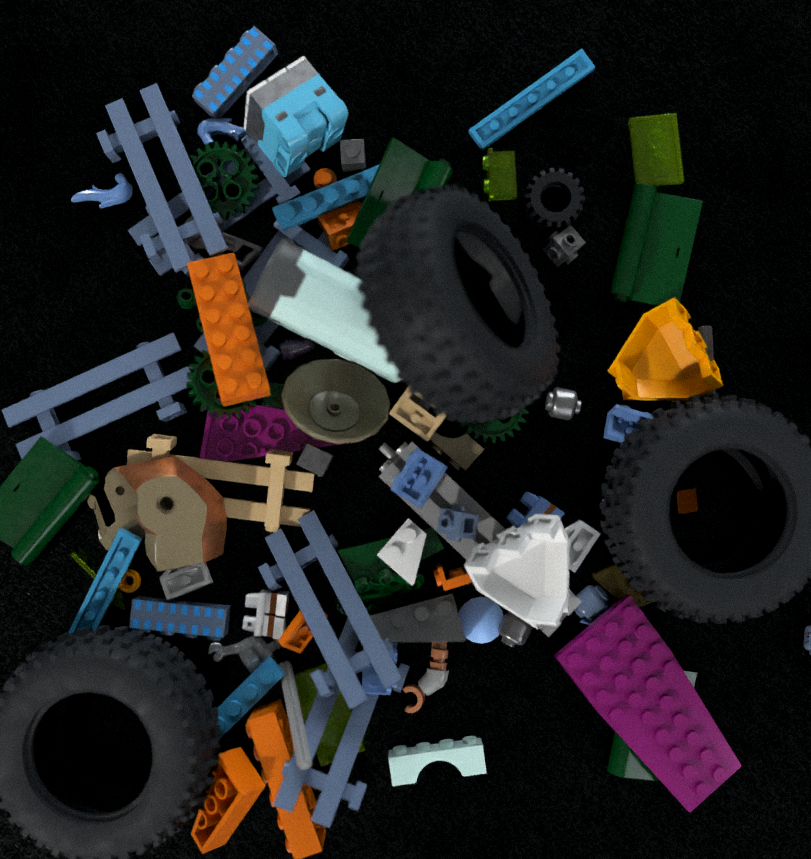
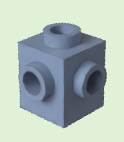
(452, 523)

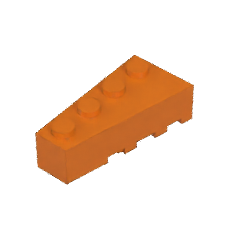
(228, 800)

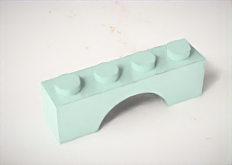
(464, 754)

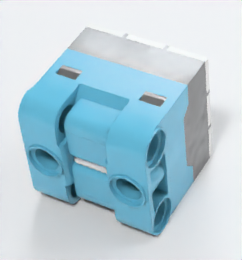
(294, 116)

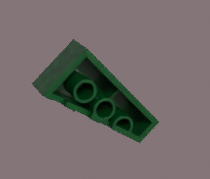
(363, 561)

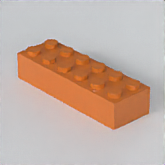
(228, 329)
(273, 746)

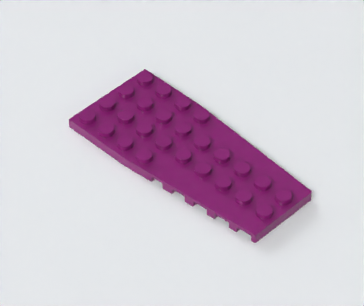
(649, 702)

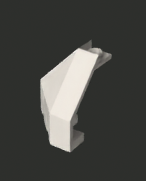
(526, 570)

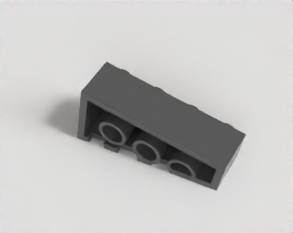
(422, 622)

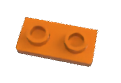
(338, 224)
(456, 577)
(296, 634)

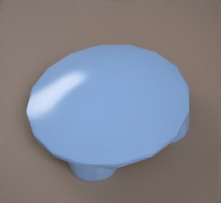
(480, 619)

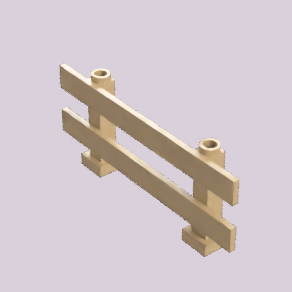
(274, 477)

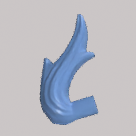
(219, 126)
(114, 196)

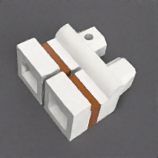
(270, 613)

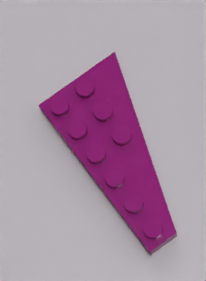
(253, 435)

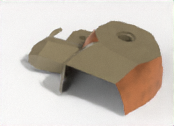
(169, 507)

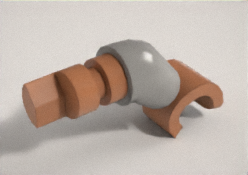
(433, 678)

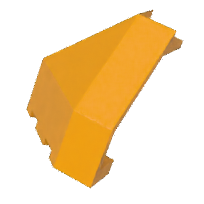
(665, 358)

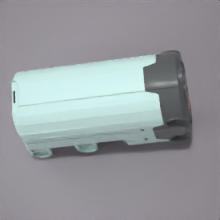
(319, 305)

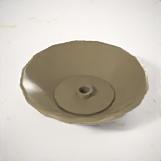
(336, 401)

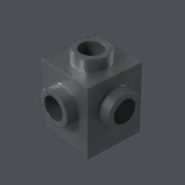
(560, 249)

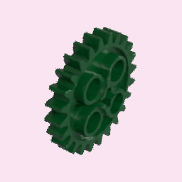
(242, 177)
(207, 392)
(495, 427)

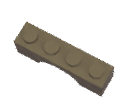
(461, 450)

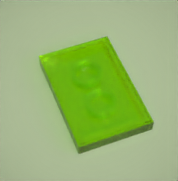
(656, 150)

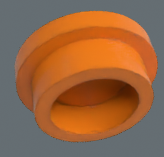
(324, 177)

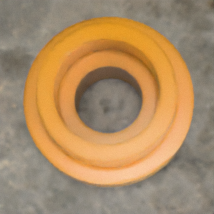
(124, 586)

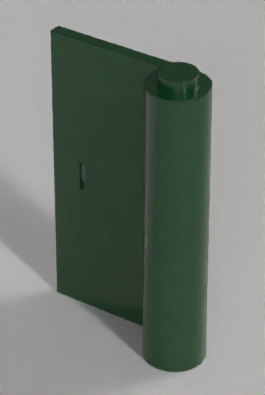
(398, 175)
(649, 261)
(47, 495)

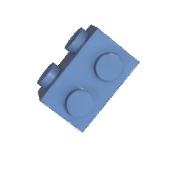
(622, 420)
(418, 477)

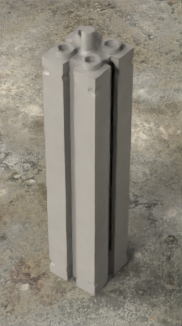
(443, 496)

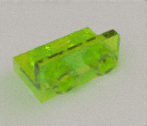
(500, 175)

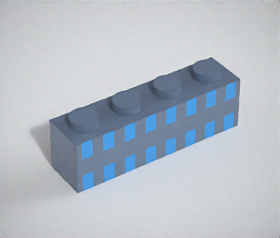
(235, 73)
(180, 617)

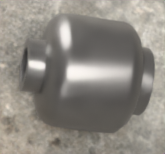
(562, 403)
(514, 630)

